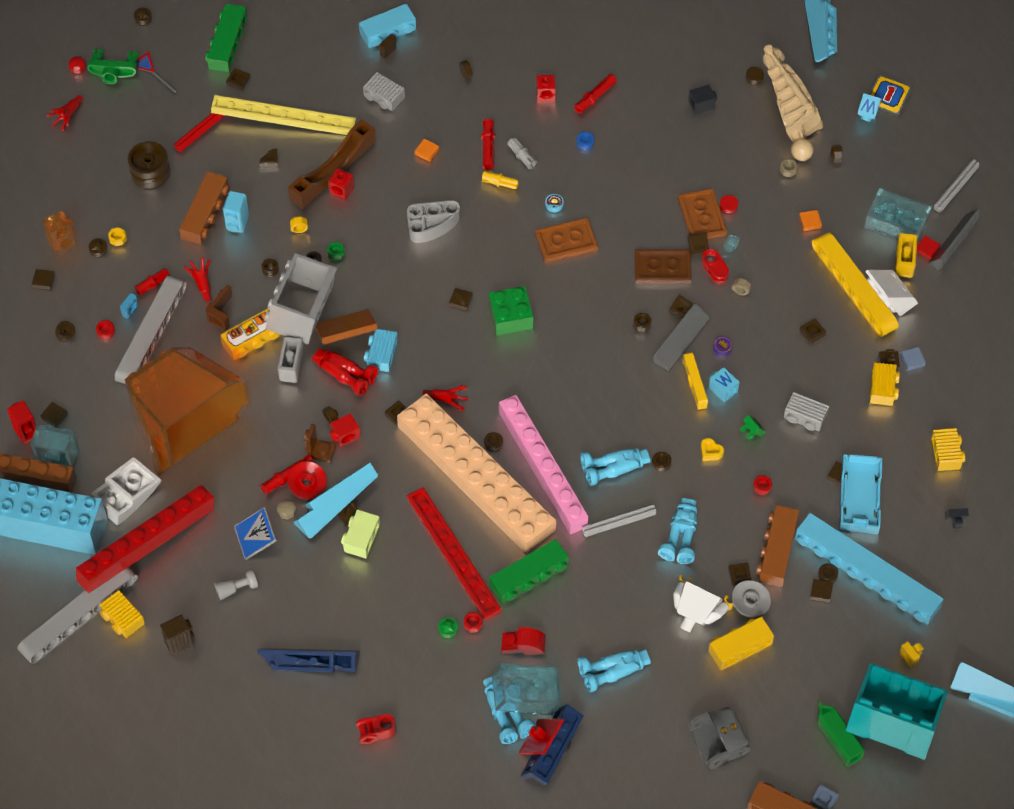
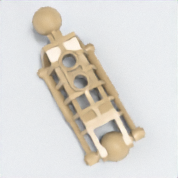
(794, 103)

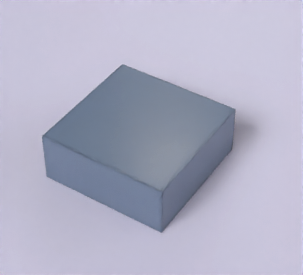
(912, 358)
(824, 798)

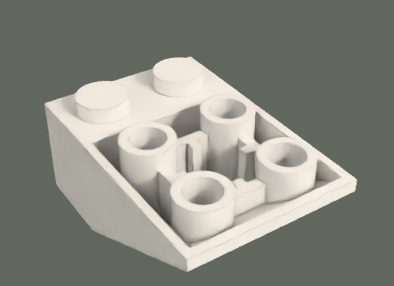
(891, 290)

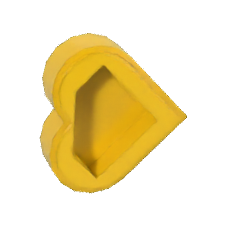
(711, 450)

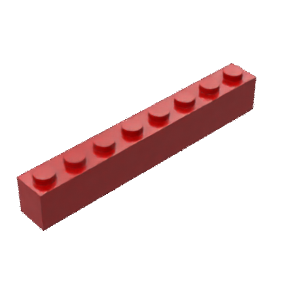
(144, 538)

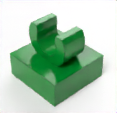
(754, 427)

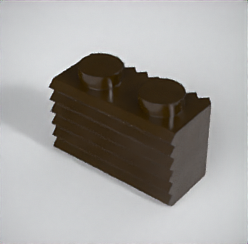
(177, 634)

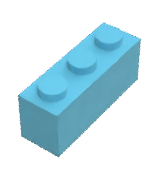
(394, 22)

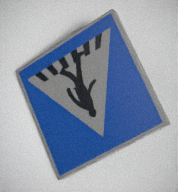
(255, 533)

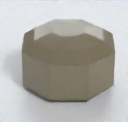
(788, 167)
(741, 286)
(286, 509)

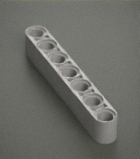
(151, 327)
(72, 617)

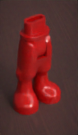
(343, 368)

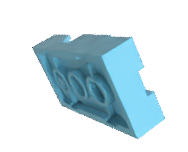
(860, 494)

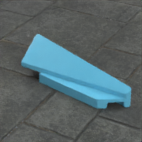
(822, 27)
(333, 500)
(984, 689)

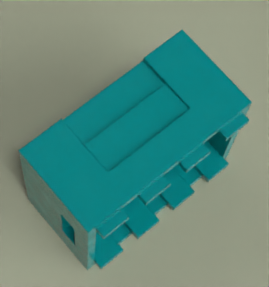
(897, 710)

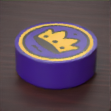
(722, 346)

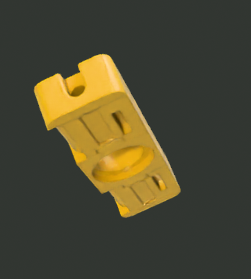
(695, 381)

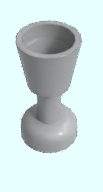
(228, 587)

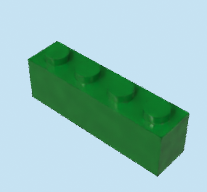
(226, 38)
(529, 571)

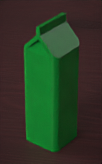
(835, 731)

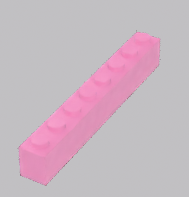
(543, 464)

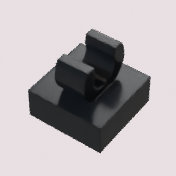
(957, 516)

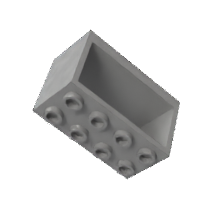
(309, 274)

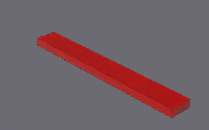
(454, 554)

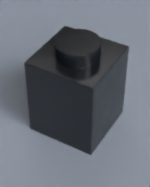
(702, 99)

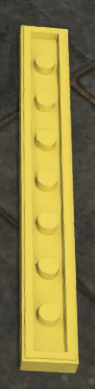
(282, 115)

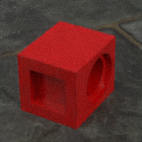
(545, 88)
(341, 184)
(344, 430)

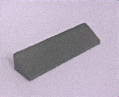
(954, 239)
(681, 337)

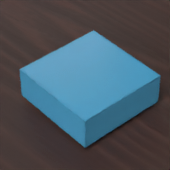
(129, 306)

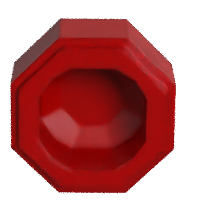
(77, 65)
(762, 485)
(473, 622)

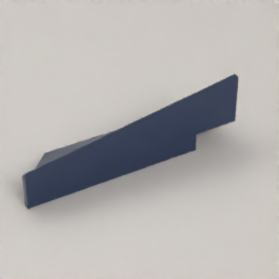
(311, 659)

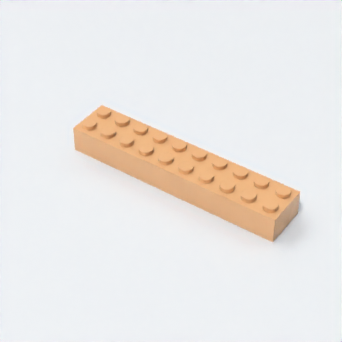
(476, 474)

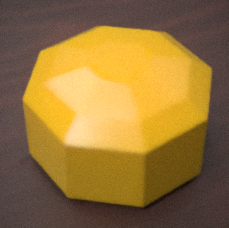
(298, 224)
(117, 236)

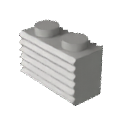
(384, 91)
(290, 359)
(806, 412)

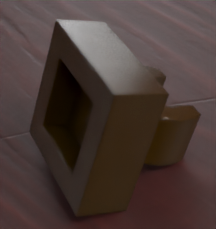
(889, 357)

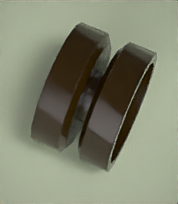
(149, 164)

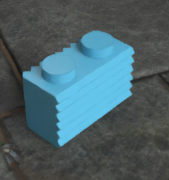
(235, 212)
(382, 349)

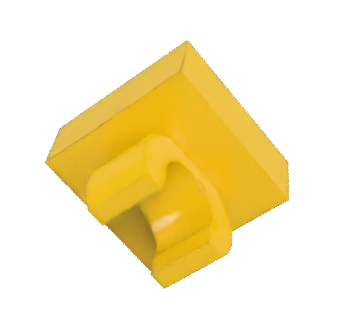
(911, 654)

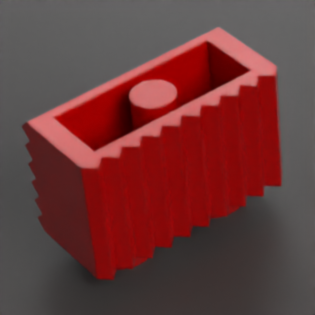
(22, 421)

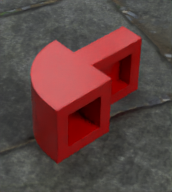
(525, 640)

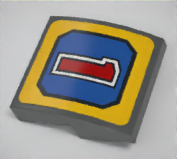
(893, 94)

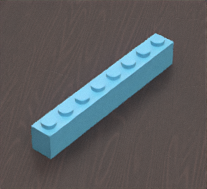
(869, 569)

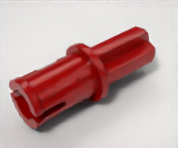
(151, 282)

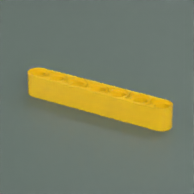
(855, 284)

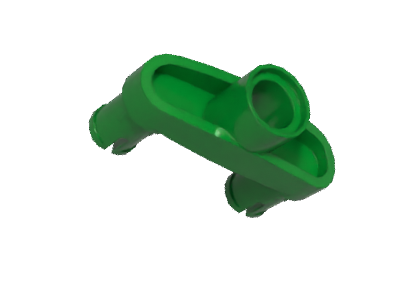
(111, 69)

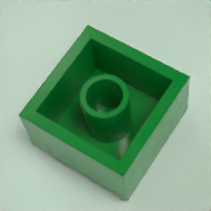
(510, 310)

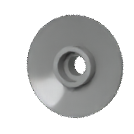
(754, 592)

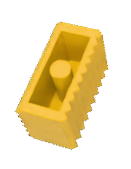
(906, 255)
(883, 384)
(947, 449)
(121, 614)

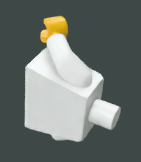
(698, 605)

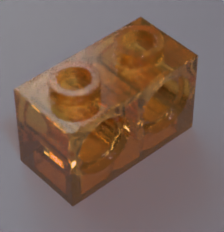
(59, 231)

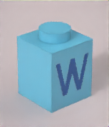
(869, 107)
(723, 384)

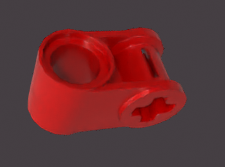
(375, 729)

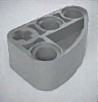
(428, 225)

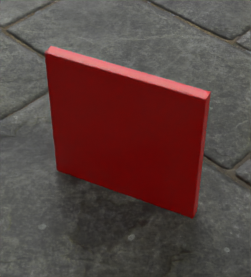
(541, 737)

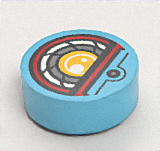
(554, 203)

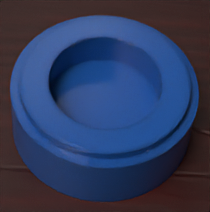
(585, 140)

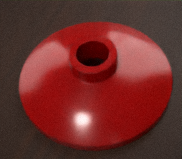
(310, 472)

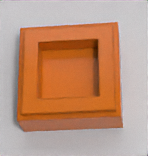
(427, 150)
(810, 220)

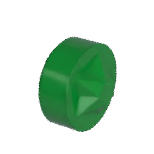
(447, 627)

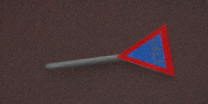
(144, 63)

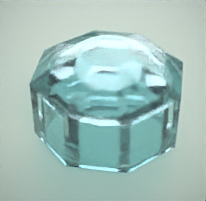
(731, 243)

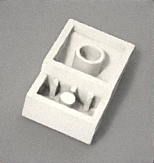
(126, 490)

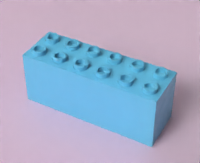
(51, 517)

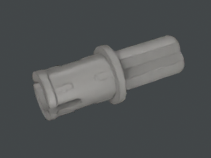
(521, 153)

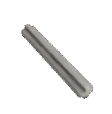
(956, 185)
(619, 520)

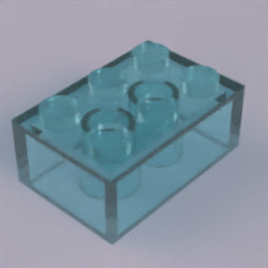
(896, 215)
(526, 689)

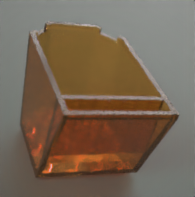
(183, 403)

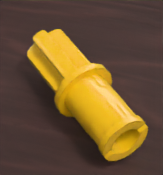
(499, 179)

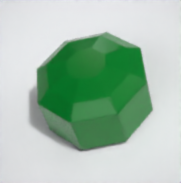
(335, 251)

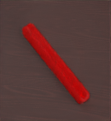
(197, 131)

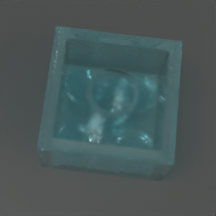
(55, 445)

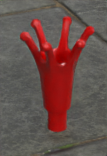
(66, 111)
(201, 278)
(447, 395)

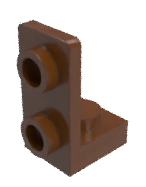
(213, 311)
(316, 448)

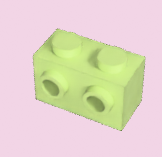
(361, 533)

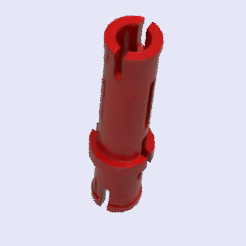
(590, 98)
(488, 138)
(279, 479)

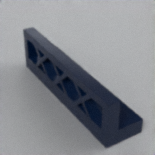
(543, 765)

